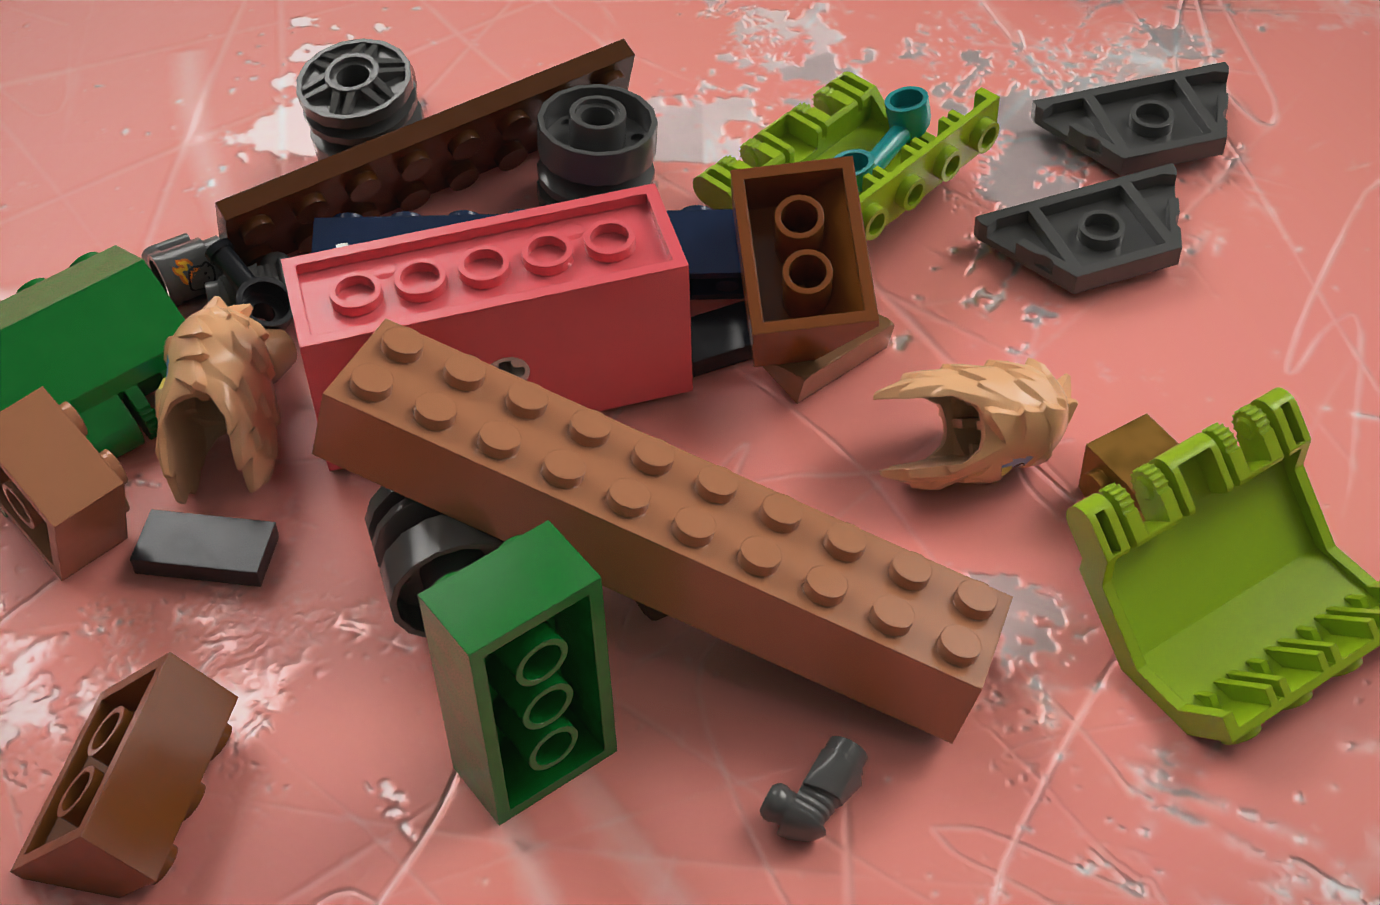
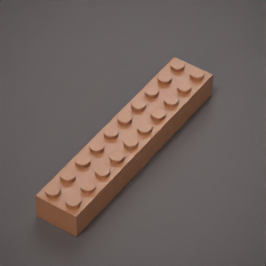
(666, 527)

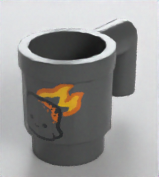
(182, 266)

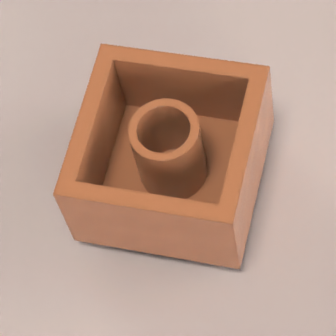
(59, 485)

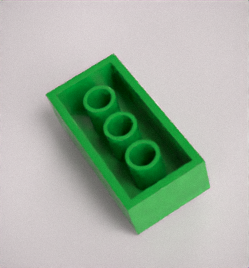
(522, 669)

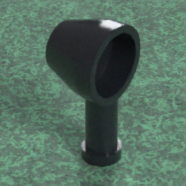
(265, 294)

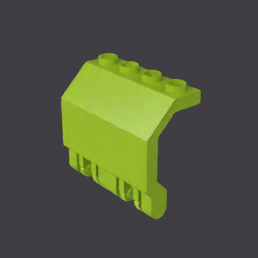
(853, 116)
(1232, 580)

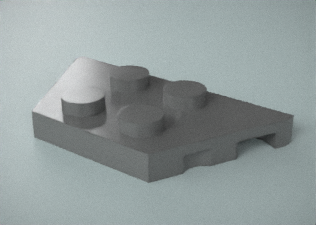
(1144, 119)
(1093, 231)

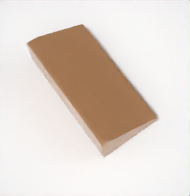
(808, 377)

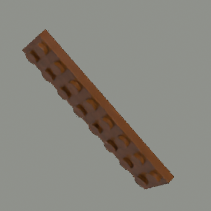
(411, 161)

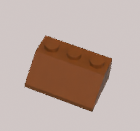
(802, 259)
(130, 782)

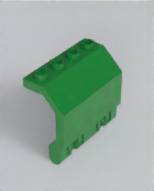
(91, 342)

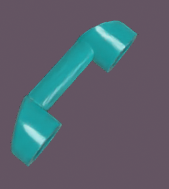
(908, 118)

